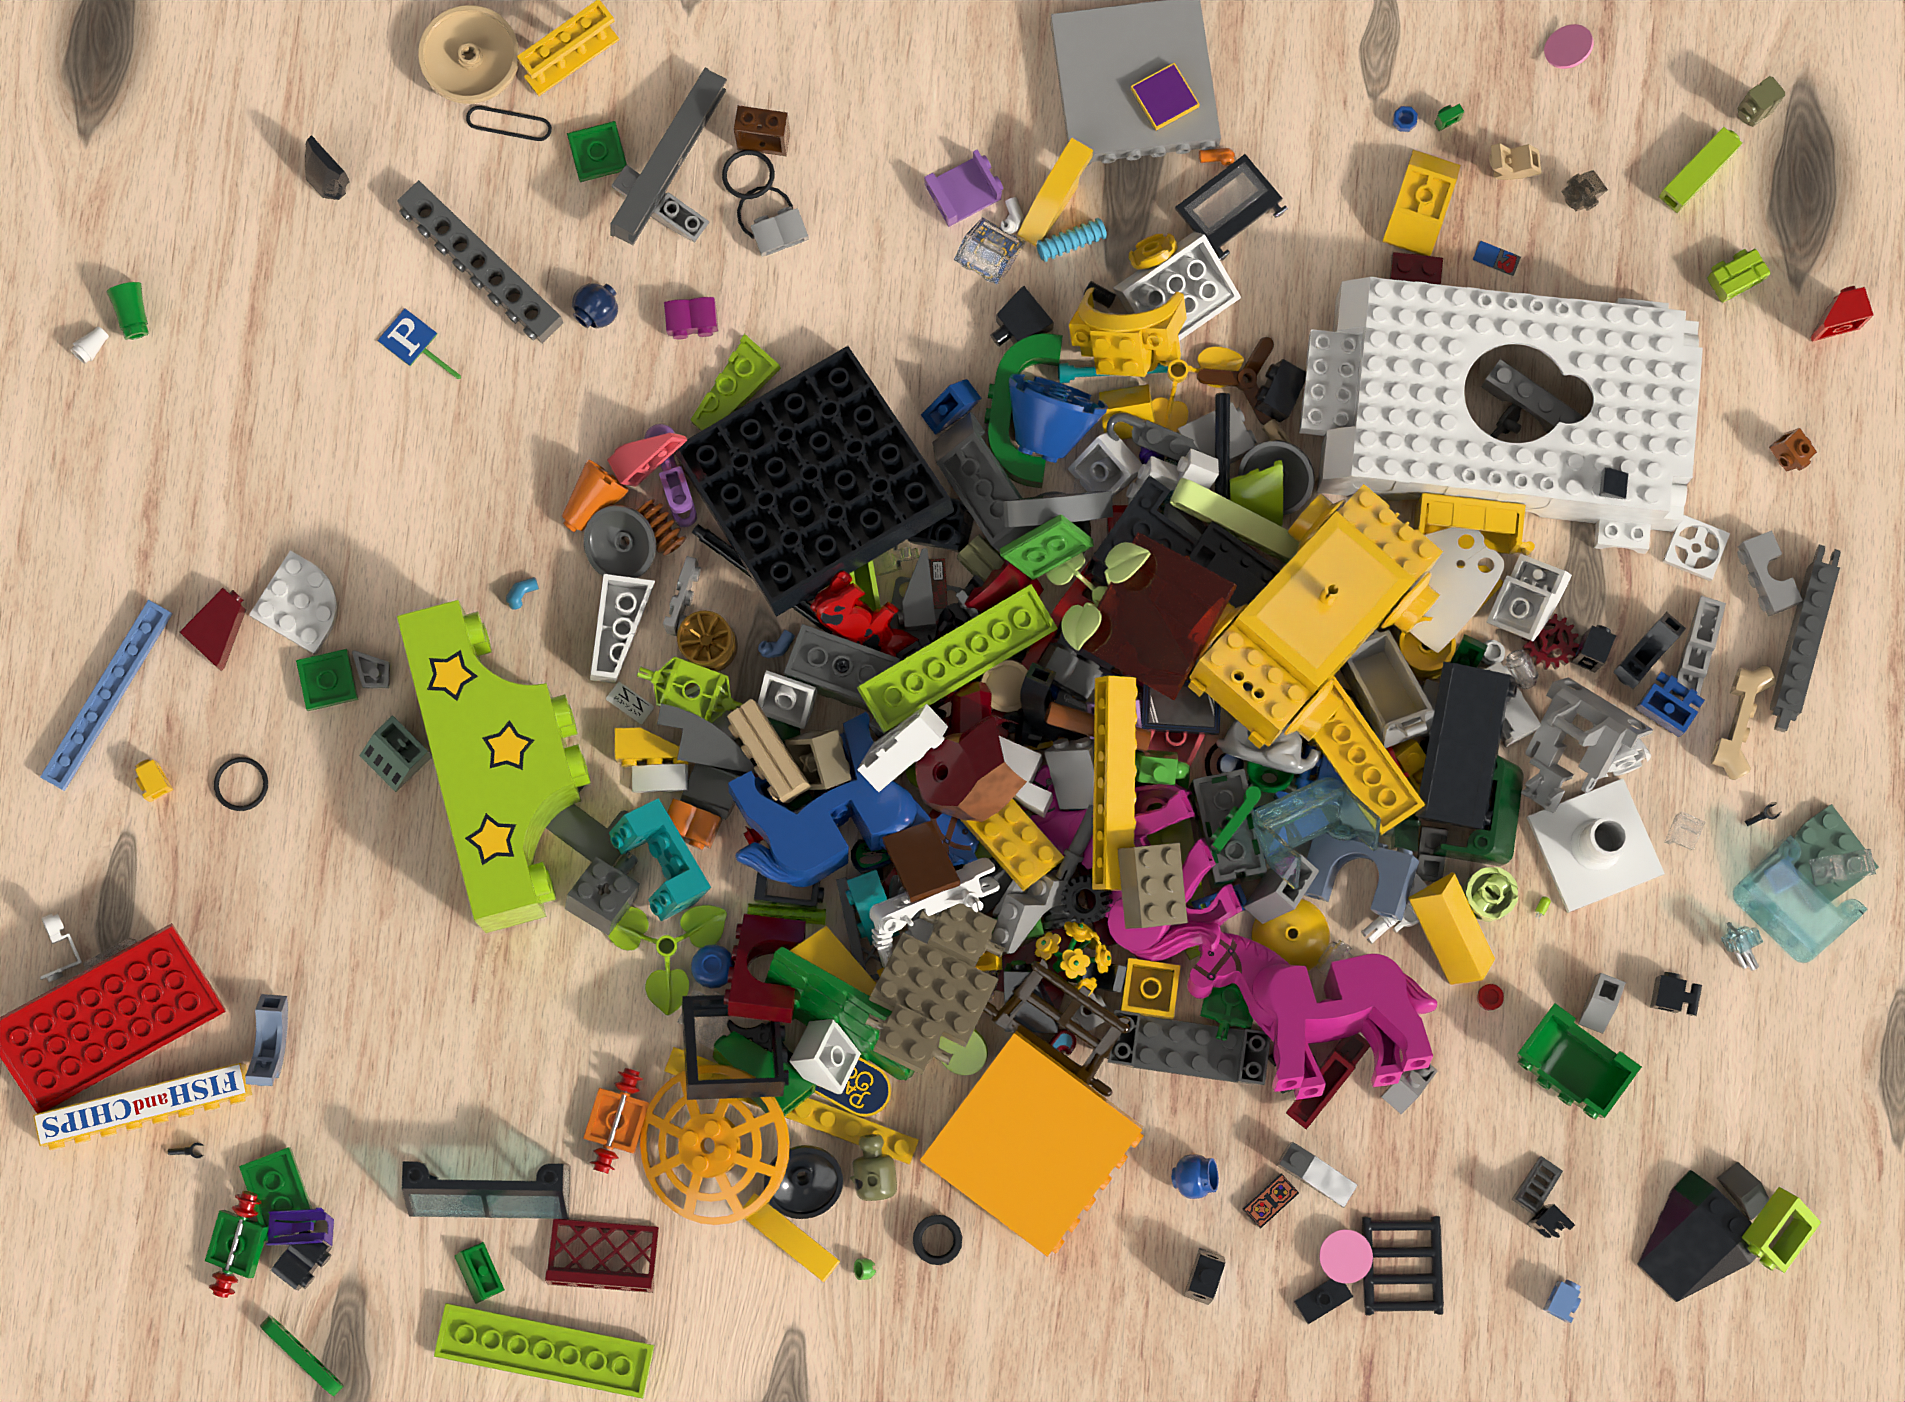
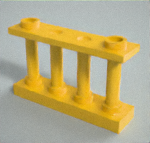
(568, 47)

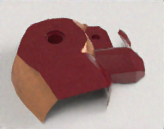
(968, 769)

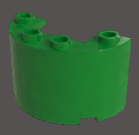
(1576, 1064)

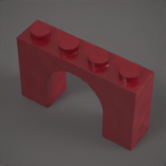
(748, 995)

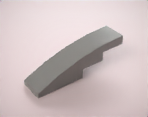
(1700, 644)

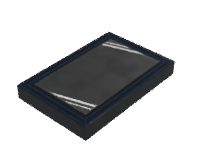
(1183, 715)

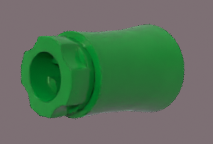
(129, 309)

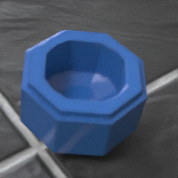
(1405, 119)

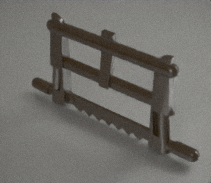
(1102, 1048)

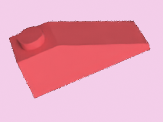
(640, 458)

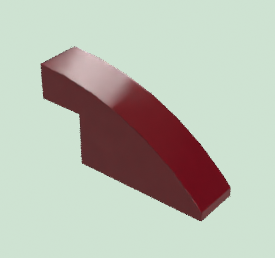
(1335, 1071)

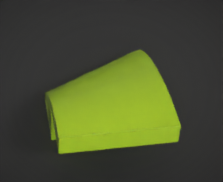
(1261, 492)

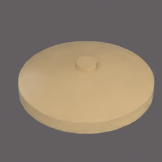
(468, 54)

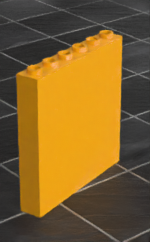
(1033, 1144)

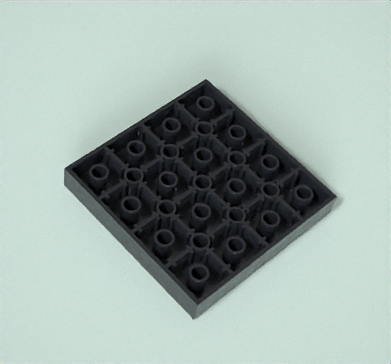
(813, 480)

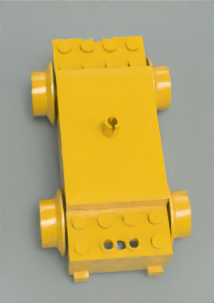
(1296, 634)

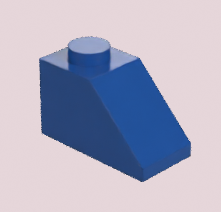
(951, 405)

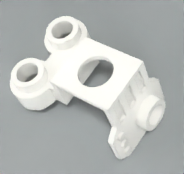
(53, 927)

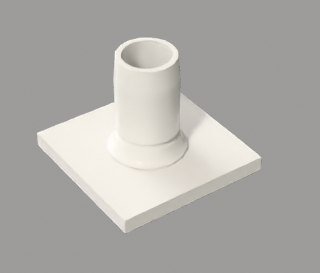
(1595, 845)

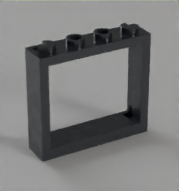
(728, 1088)

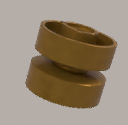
(707, 640)

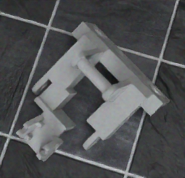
(1604, 740)

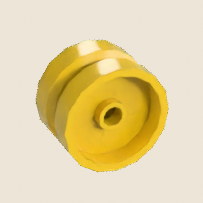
(1424, 663)

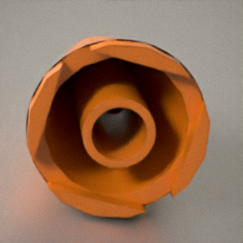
(591, 493)

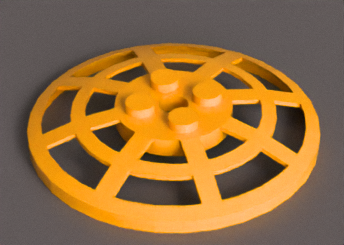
(726, 1150)

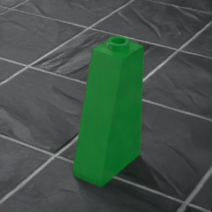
(746, 1055)

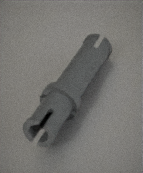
(1078, 845)

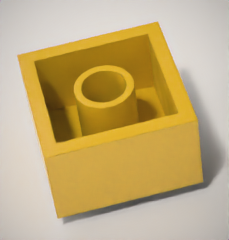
(1150, 988)

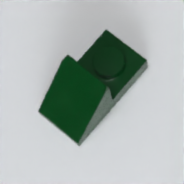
(1469, 652)

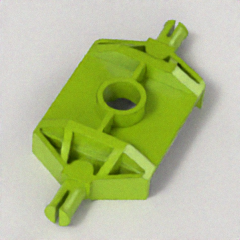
(677, 674)

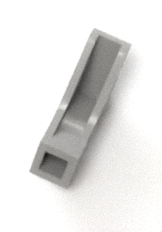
(1023, 911)

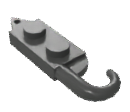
(1153, 436)

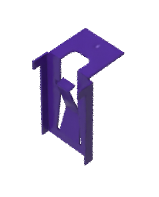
(282, 1228)

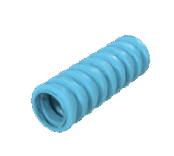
(1071, 239)

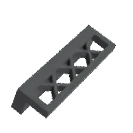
(851, 926)

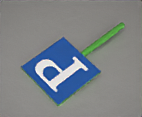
(409, 338)

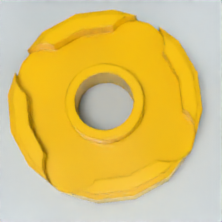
(1153, 251)

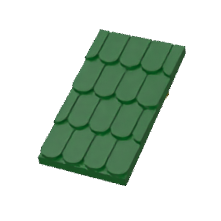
(836, 988)

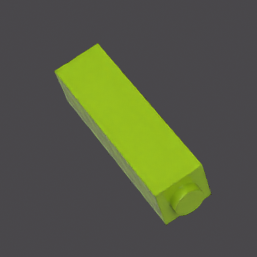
(1700, 169)

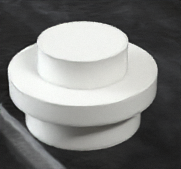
(1494, 653)

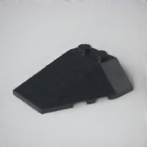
(1695, 1239)

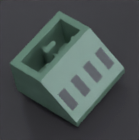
(395, 753)

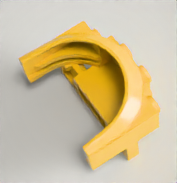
(1128, 341)

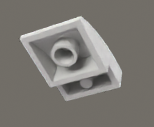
(1528, 597)

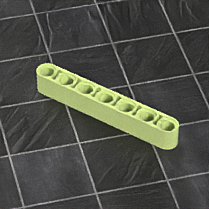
(1235, 519)

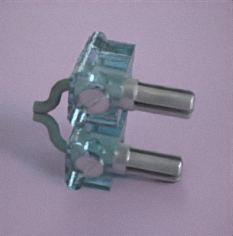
(1740, 942)

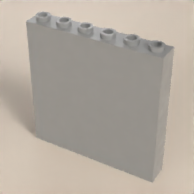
(1118, 46)

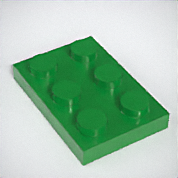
(277, 1184)

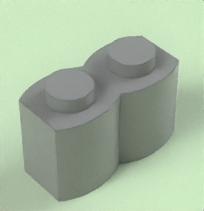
(779, 231)

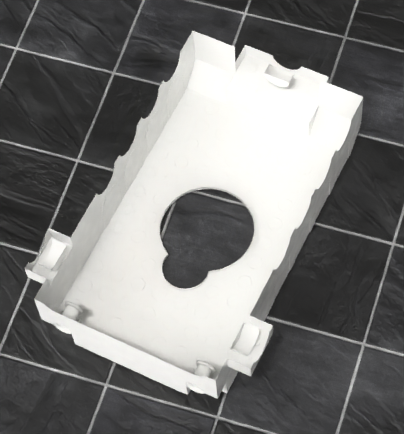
(1398, 419)

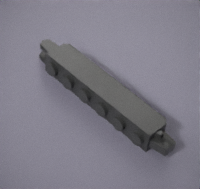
(1804, 639)

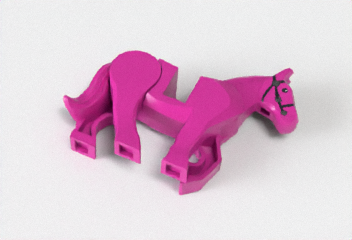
(1159, 941)

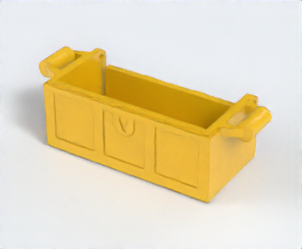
(1496, 520)

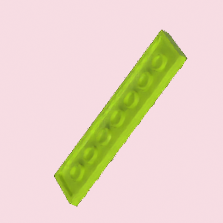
(957, 658)
(544, 1350)

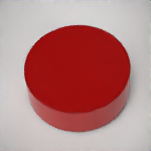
(1490, 997)

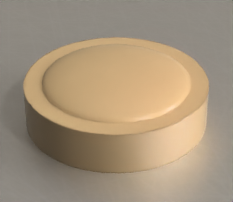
(1005, 685)

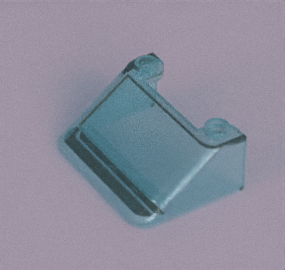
(1791, 906)

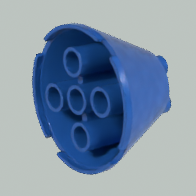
(1050, 416)

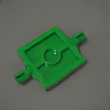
(1228, 1008)

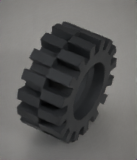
(1076, 910)

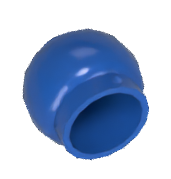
(711, 966)
(1195, 1176)

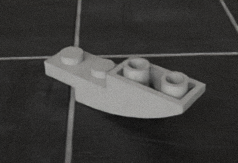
(669, 211)

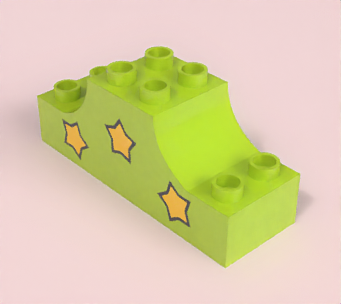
(495, 759)

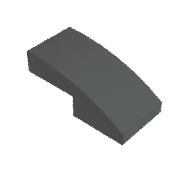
(1431, 866)

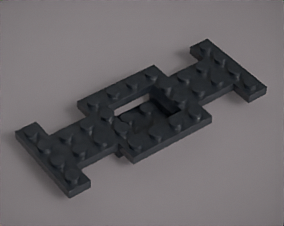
(1214, 549)

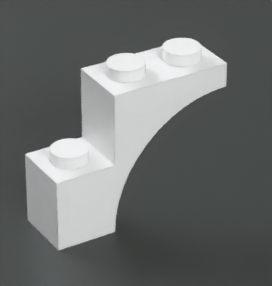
(1194, 467)

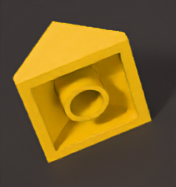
(1129, 400)

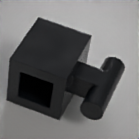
(1670, 994)

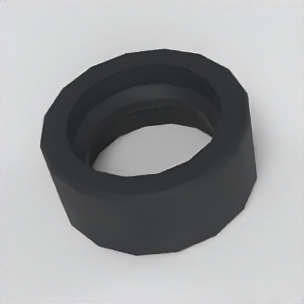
(957, 1239)

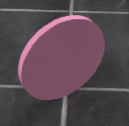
(1568, 46)
(1346, 1256)

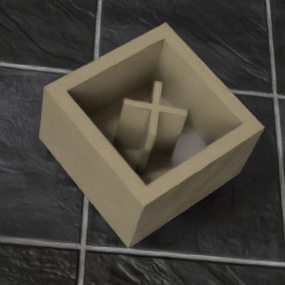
(820, 758)

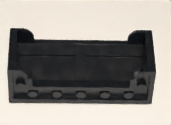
(1464, 746)

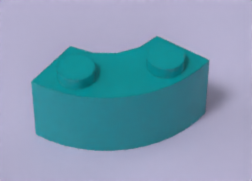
(864, 893)

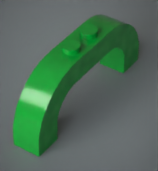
(1027, 352)

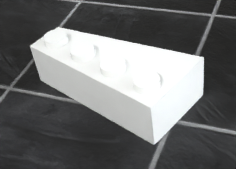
(618, 618)

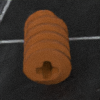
(664, 535)

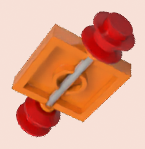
(616, 1120)

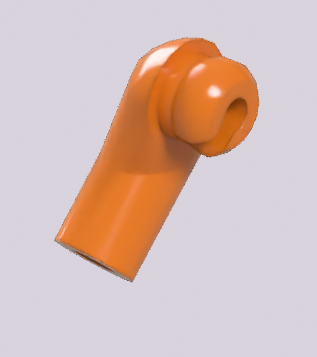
(1224, 155)

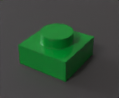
(1448, 116)

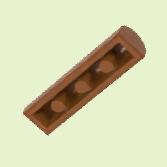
(1083, 723)

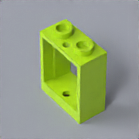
(1770, 1221)

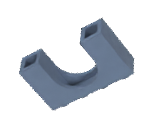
(1395, 871)

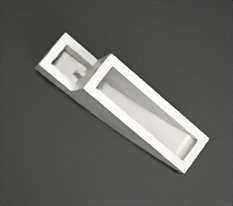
(1026, 765)

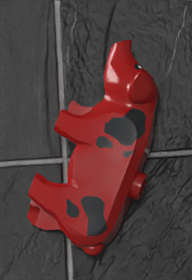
(855, 621)

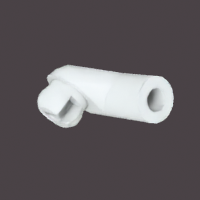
(1014, 218)

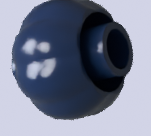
(595, 304)

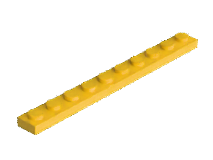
(820, 1116)

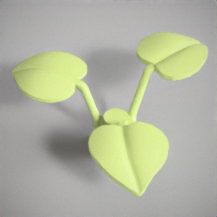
(1082, 622)

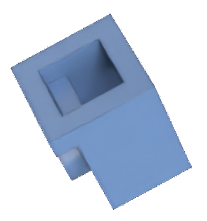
(1563, 1300)

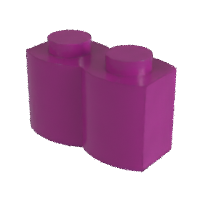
(691, 317)

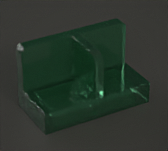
(1406, 834)

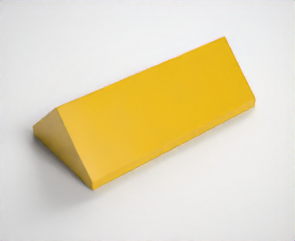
(1452, 931)

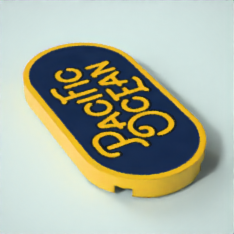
(865, 1092)

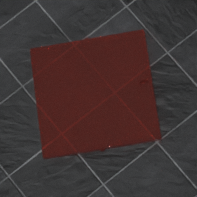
(1159, 618)

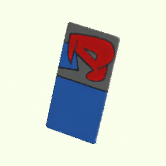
(1496, 258)

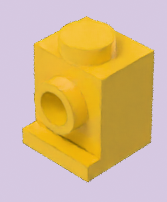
(152, 779)

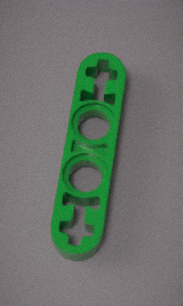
(301, 1355)

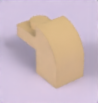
(1514, 162)

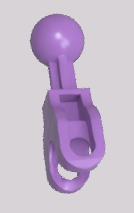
(674, 482)

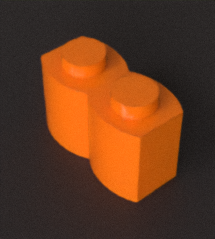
(694, 824)

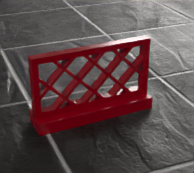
(596, 1278)

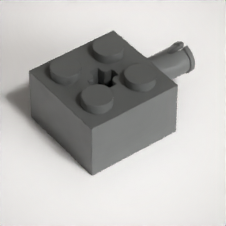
(604, 893)

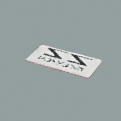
(630, 702)

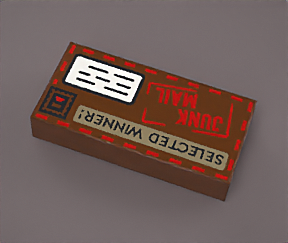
(938, 582)

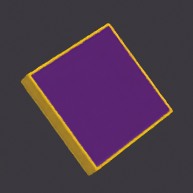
(1165, 96)

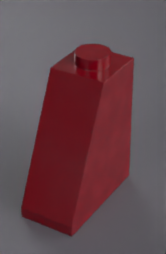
(216, 627)

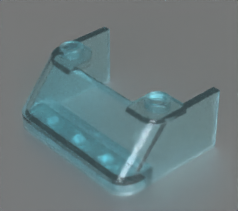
(1308, 814)

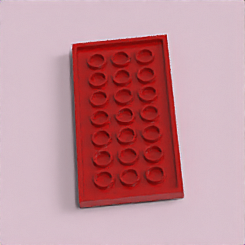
(106, 1018)

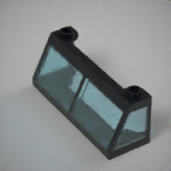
(537, 1199)

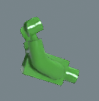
(1161, 768)

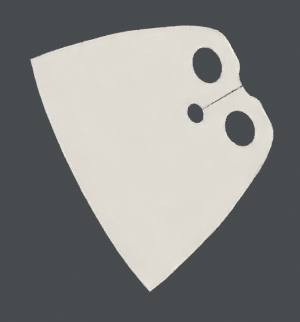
(1460, 589)

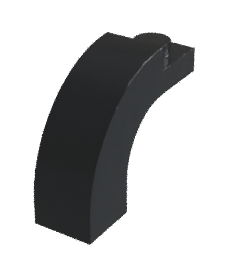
(1648, 650)
(1034, 700)

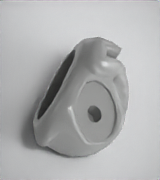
(1281, 755)

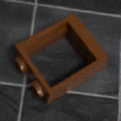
(759, 126)

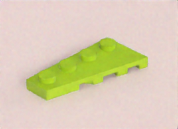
(741, 379)

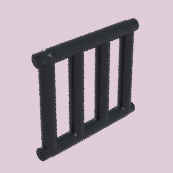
(1434, 1278)

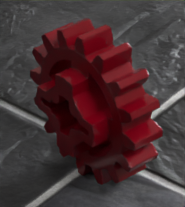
(1559, 645)

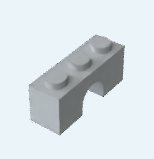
(1773, 594)

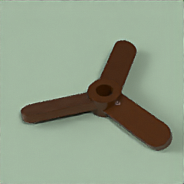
(1235, 378)

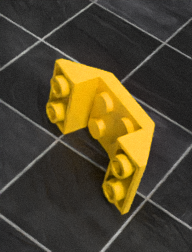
(1421, 203)

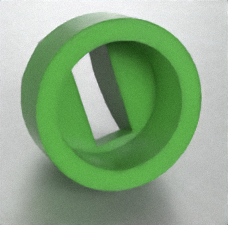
(864, 1269)

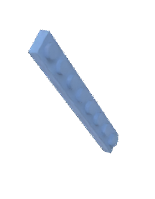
(106, 695)

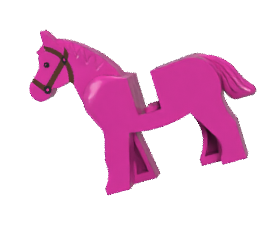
(1362, 996)

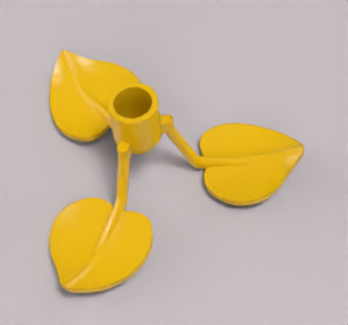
(1173, 413)

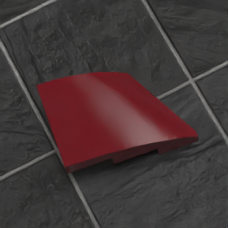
(1000, 586)

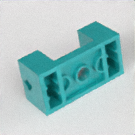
(684, 877)

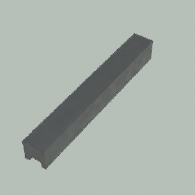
(668, 157)

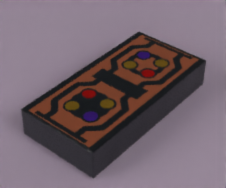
(1270, 1200)

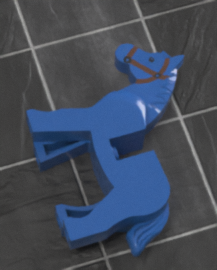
(809, 843)

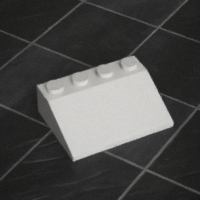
(1191, 271)

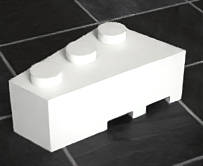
(1519, 717)
(902, 747)

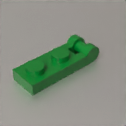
(1235, 819)

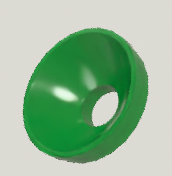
(1255, 774)

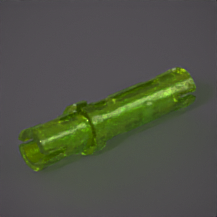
(810, 915)

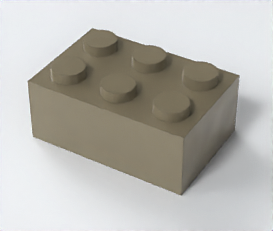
(1152, 885)

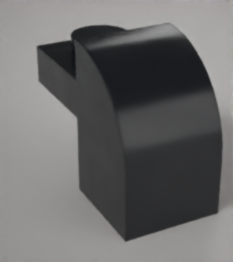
(1108, 981)

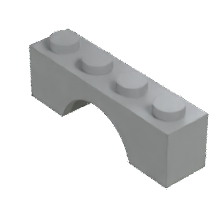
(1512, 386)

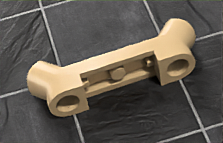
(1728, 751)

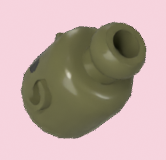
(874, 1171)

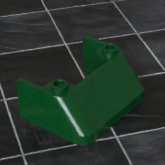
(1497, 844)

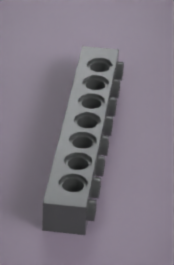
(421, 198)

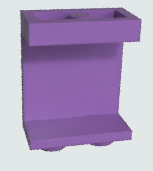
(964, 189)

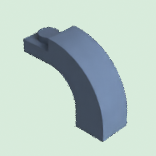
(270, 1040)

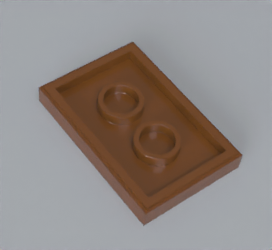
(921, 861)

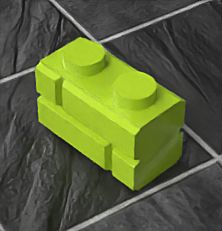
(1738, 275)

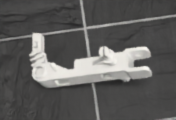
(897, 912)

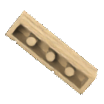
(768, 751)

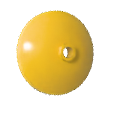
(1311, 938)

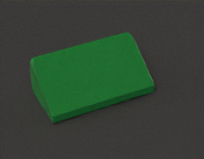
(479, 1272)

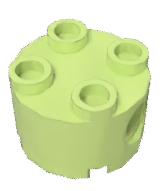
(1491, 893)

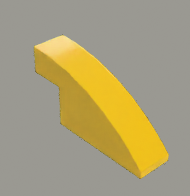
(1055, 192)

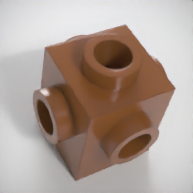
(1793, 450)

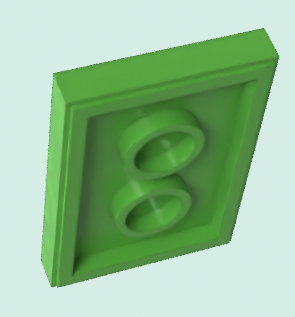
(1046, 547)

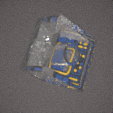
(989, 251)

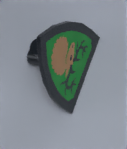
(867, 860)

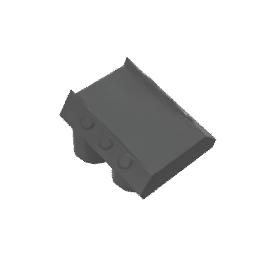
(710, 789)

